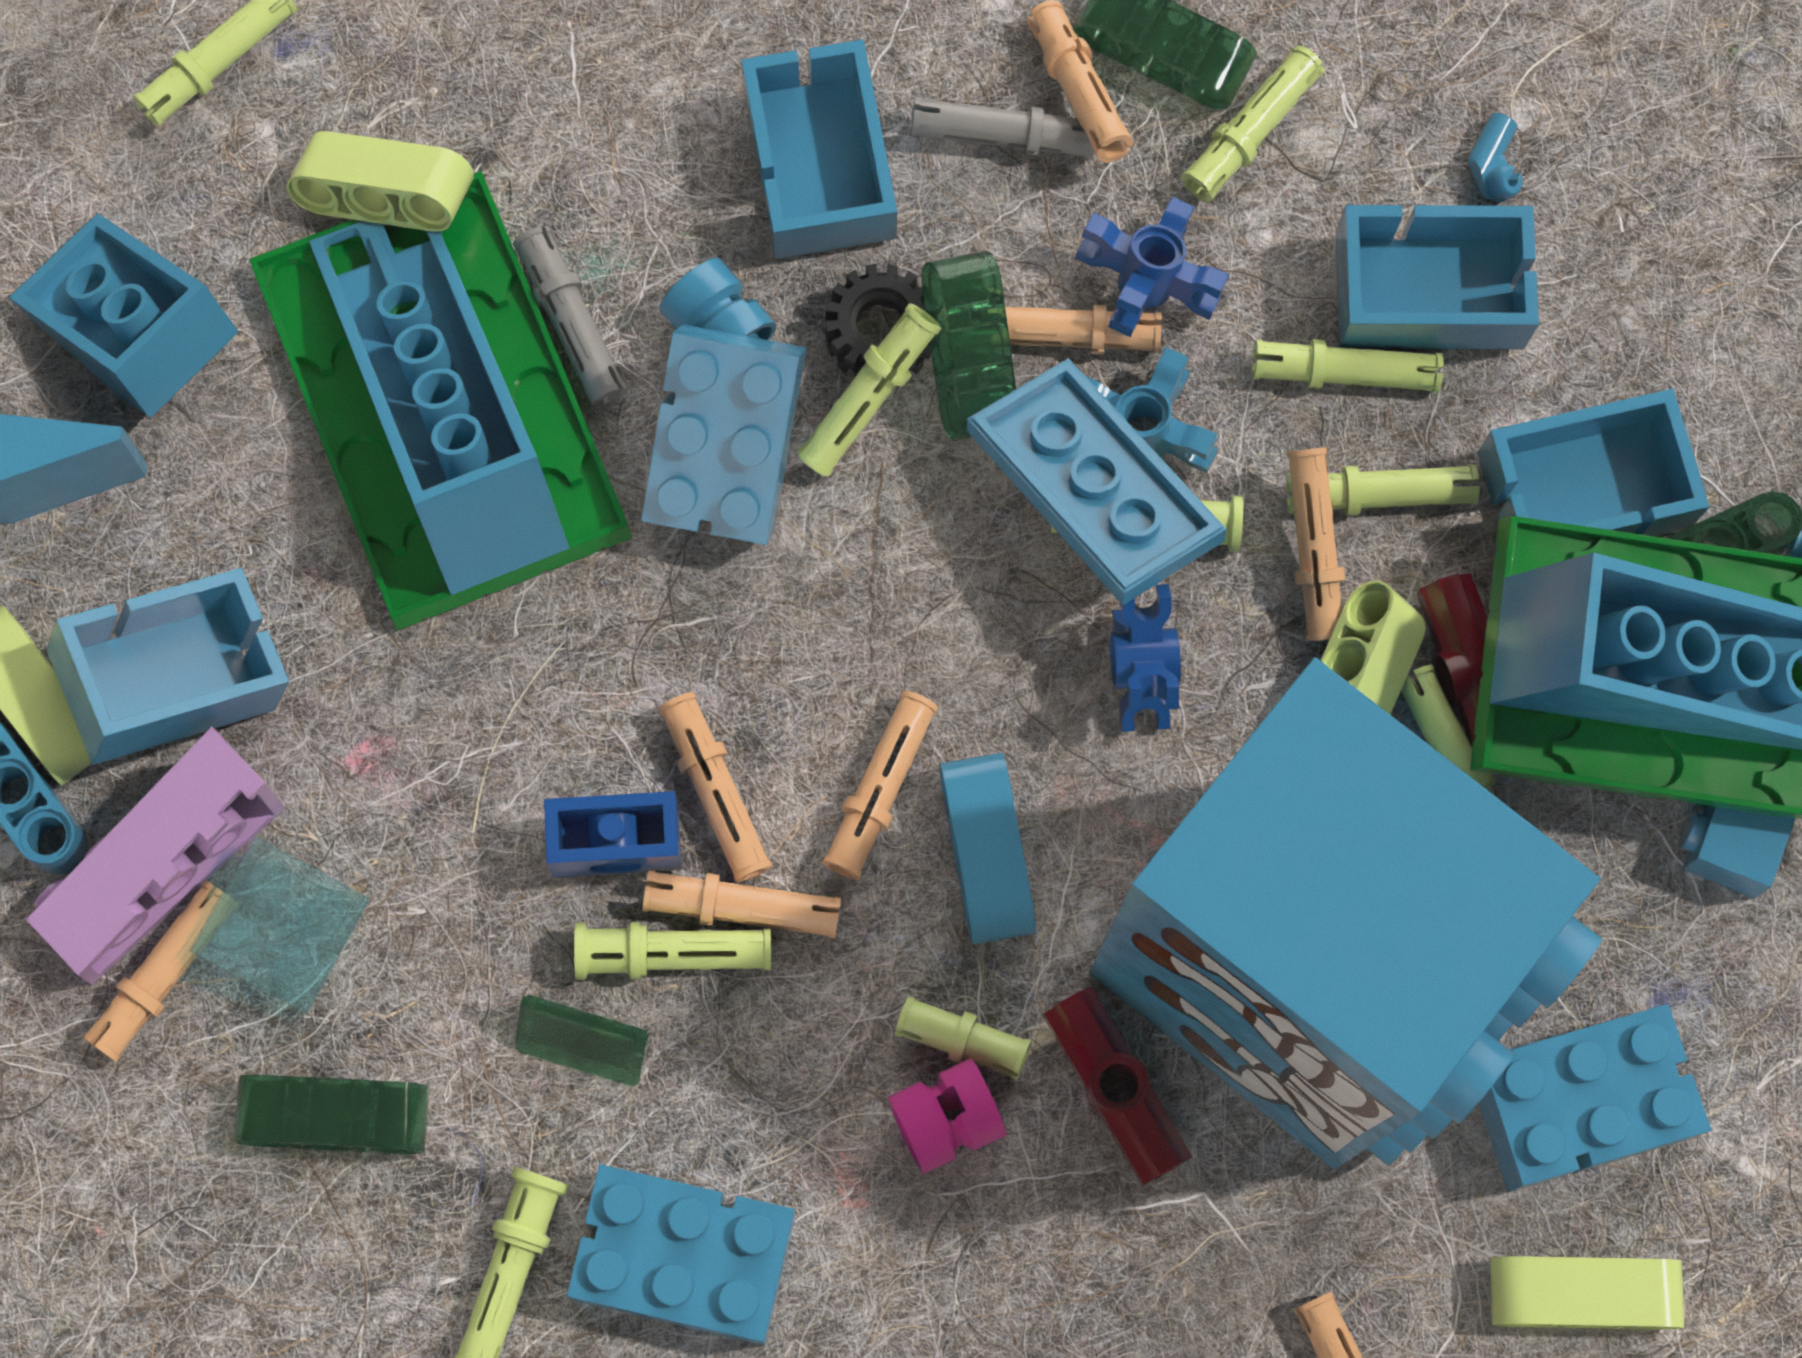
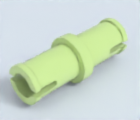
(963, 1037)

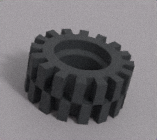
(857, 296)

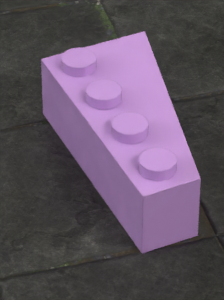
(155, 857)

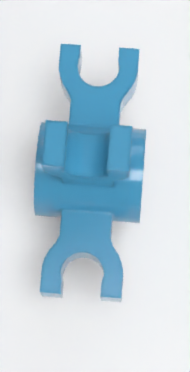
(1185, 441)

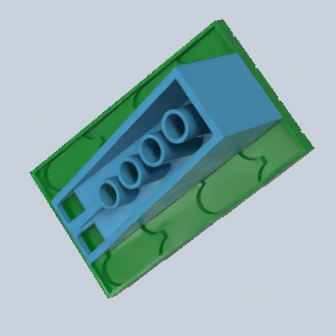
(440, 406)
(1643, 667)

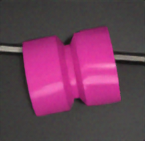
(925, 1127)

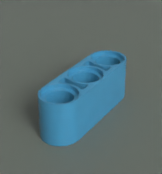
(37, 811)
(987, 848)

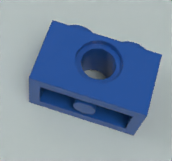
(612, 834)

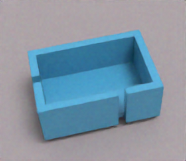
(820, 150)
(1441, 281)
(723, 433)
(1599, 467)
(169, 667)
(1592, 1094)
(682, 1255)

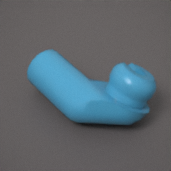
(1488, 162)

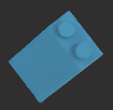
(126, 314)
(60, 463)

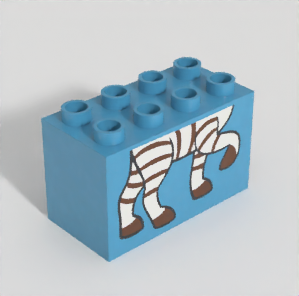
(1349, 927)

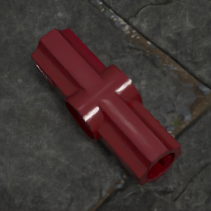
(1459, 631)
(1095, 1047)

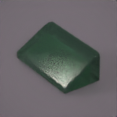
(582, 1040)

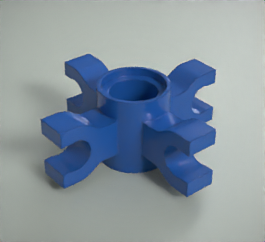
(1151, 266)
(1145, 660)

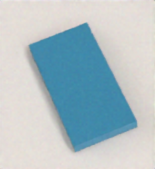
(1096, 481)

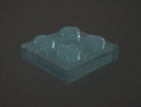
(279, 924)

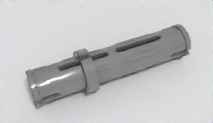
(1000, 127)
(561, 297)

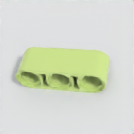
(380, 181)
(1375, 642)
(36, 703)
(1586, 1292)

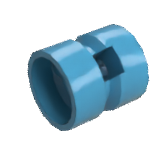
(712, 300)

